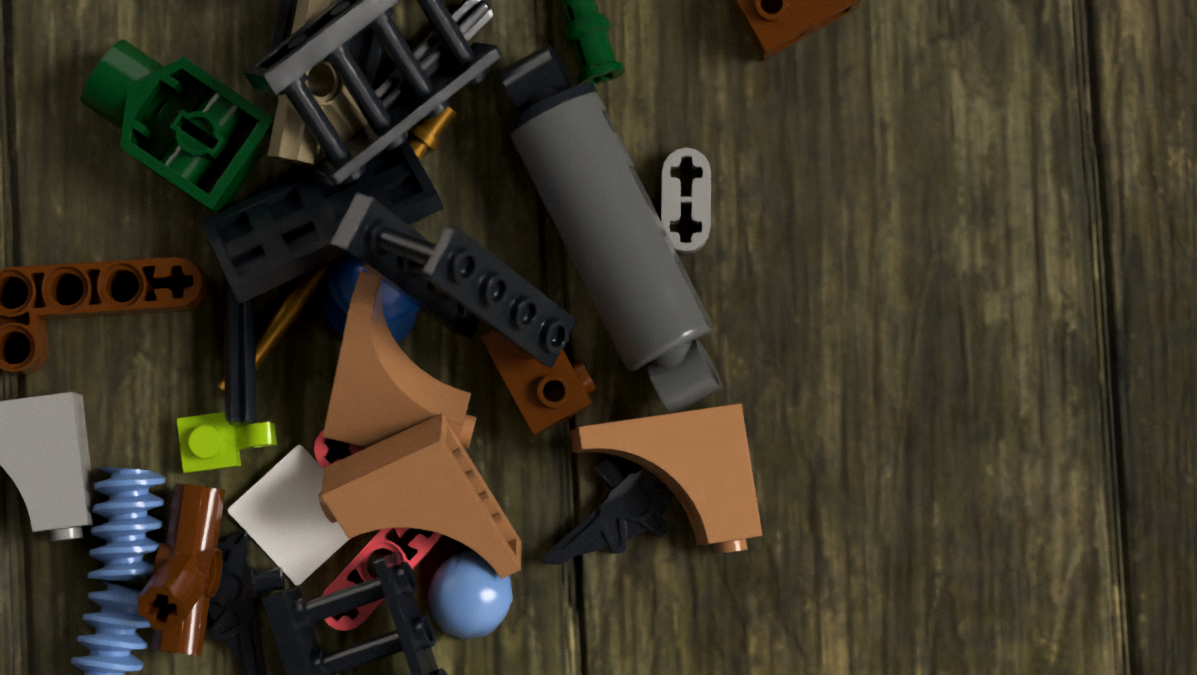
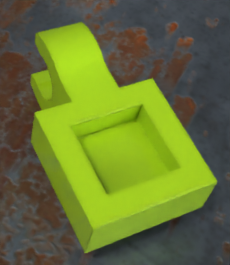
(214, 444)

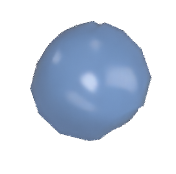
(468, 596)

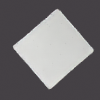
(287, 518)

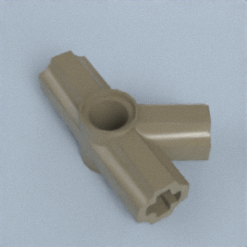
(290, 137)

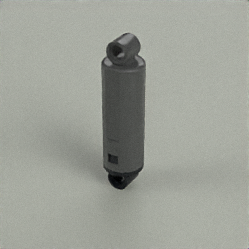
(610, 228)

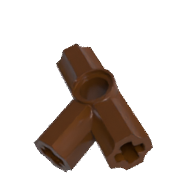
(185, 571)

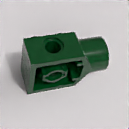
(180, 122)

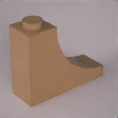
(379, 387)
(699, 458)
(425, 484)

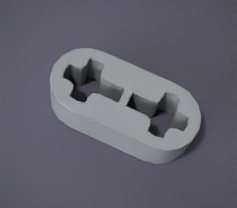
(699, 201)

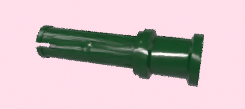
(590, 41)

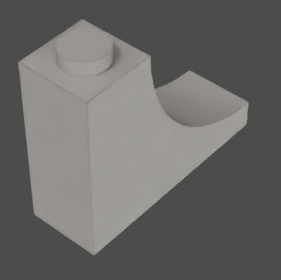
(49, 461)

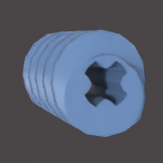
(126, 524)
(114, 632)

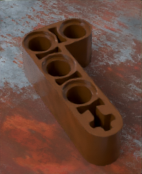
(97, 299)

